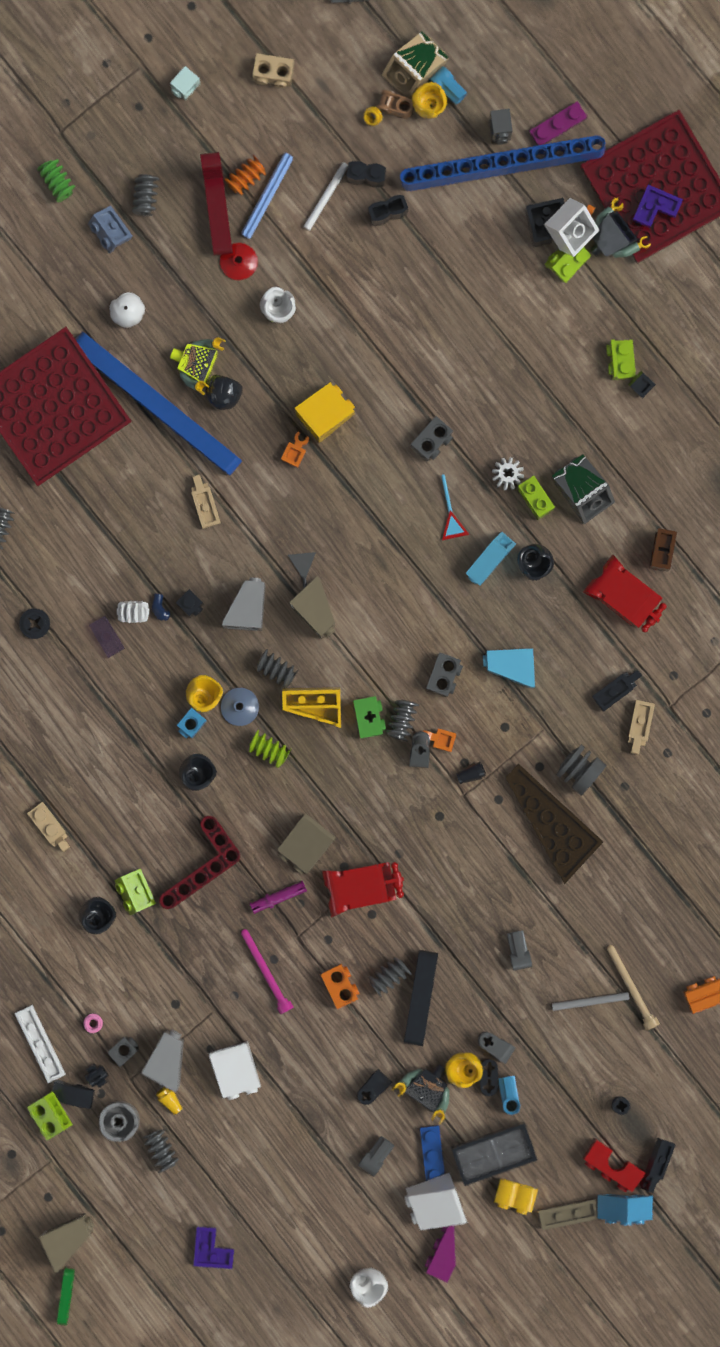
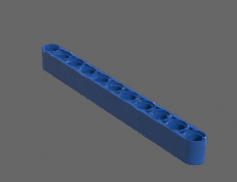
(495, 169)
(158, 405)

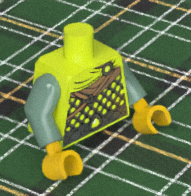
(197, 362)

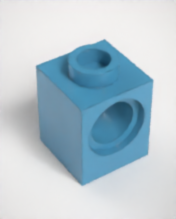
(200, 721)

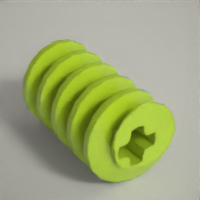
(268, 749)

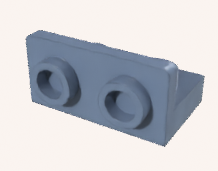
(109, 229)

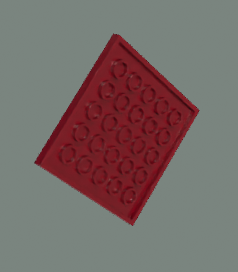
(669, 160)
(55, 407)

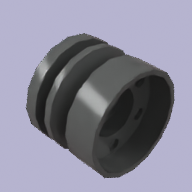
(581, 769)

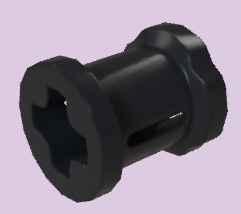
(616, 1102)

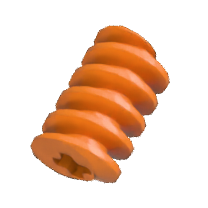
(246, 176)

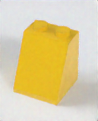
(325, 411)

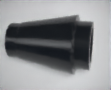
(471, 773)

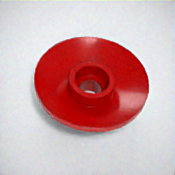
(241, 270)

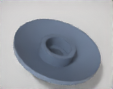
(243, 716)

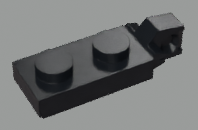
(616, 690)
(657, 1164)

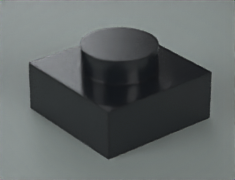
(641, 384)

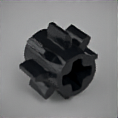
(96, 1075)

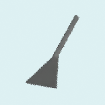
(302, 563)

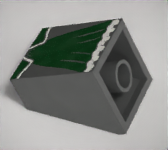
(583, 488)

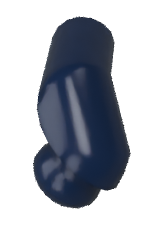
(158, 609)

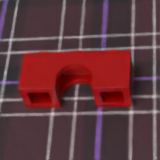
(627, 1176)

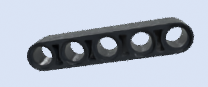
(421, 998)

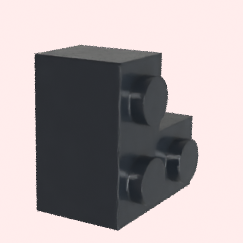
(537, 216)

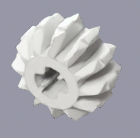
(509, 480)
(133, 611)

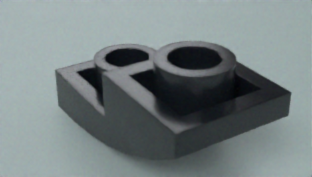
(73, 1095)

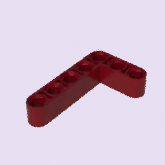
(216, 203)
(206, 868)

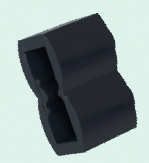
(361, 173)
(383, 211)

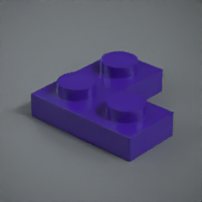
(654, 201)
(207, 1254)

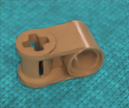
(394, 103)

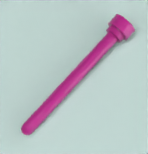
(283, 1004)

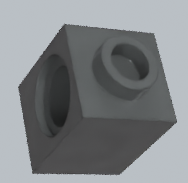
(117, 1056)

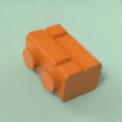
(704, 995)

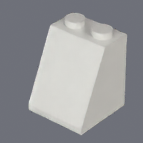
(235, 1070)
(435, 1203)

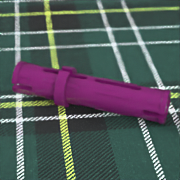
(277, 897)

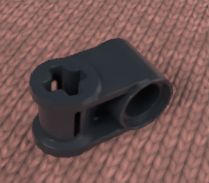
(376, 1084)

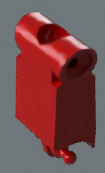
(626, 595)
(363, 886)

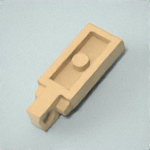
(204, 503)
(640, 725)
(49, 826)

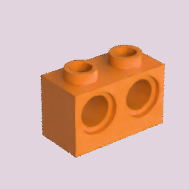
(335, 987)

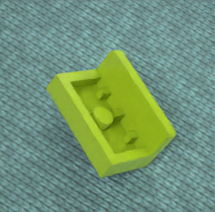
(566, 265)

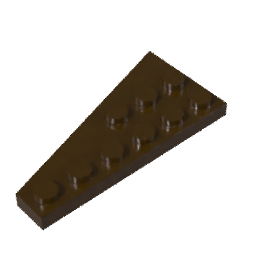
(558, 829)

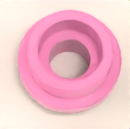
(88, 1027)

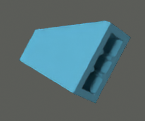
(490, 558)
(512, 665)

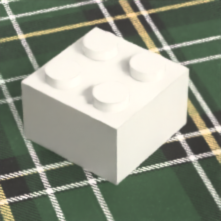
(571, 227)

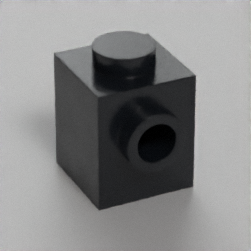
(190, 604)

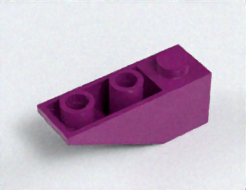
(443, 1260)

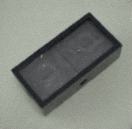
(494, 1153)

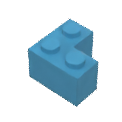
(625, 1208)

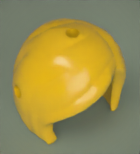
(428, 95)
(203, 693)
(456, 1070)

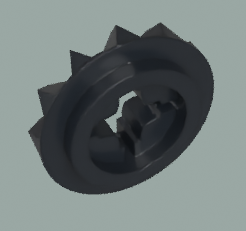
(34, 614)

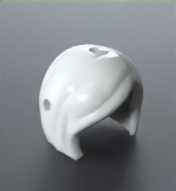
(279, 310)
(128, 317)
(368, 1286)

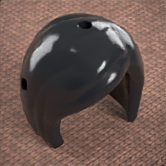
(223, 392)
(535, 561)
(197, 772)
(97, 915)

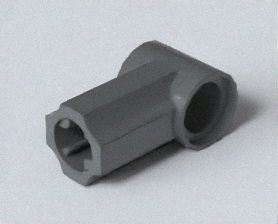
(519, 955)
(374, 1159)

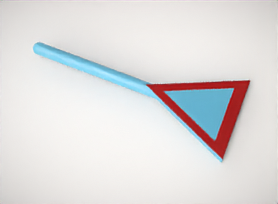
(453, 527)

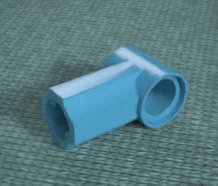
(449, 85)
(509, 1092)

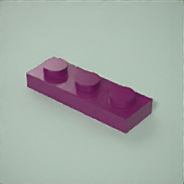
(558, 124)

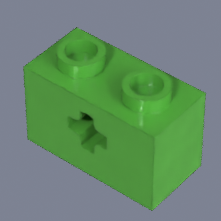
(362, 707)

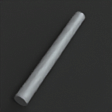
(590, 1001)

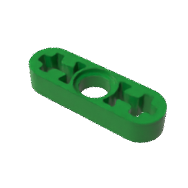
(66, 1295)

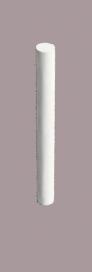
(325, 197)

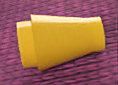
(169, 1100)

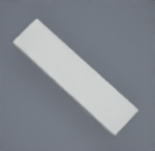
(40, 1044)

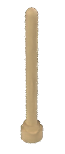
(649, 1020)

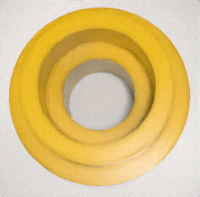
(369, 119)

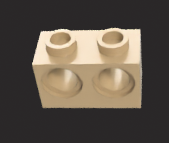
(274, 65)

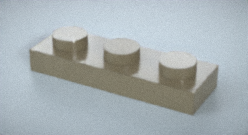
(568, 1214)

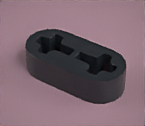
(494, 1077)

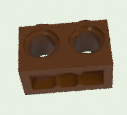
(663, 549)

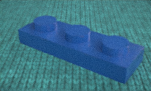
(432, 1152)

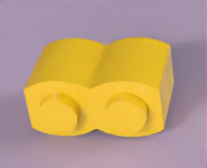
(515, 1195)

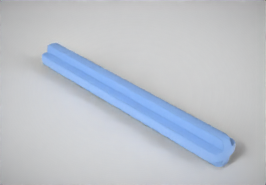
(267, 195)

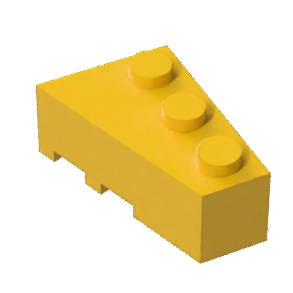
(315, 703)

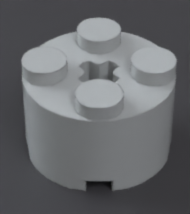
(108, 1122)

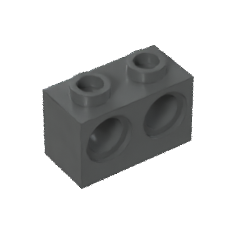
(500, 126)
(428, 436)
(439, 673)

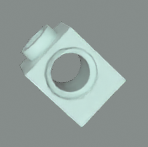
(184, 83)

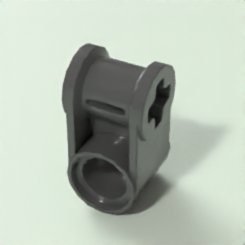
(420, 750)
(498, 1048)

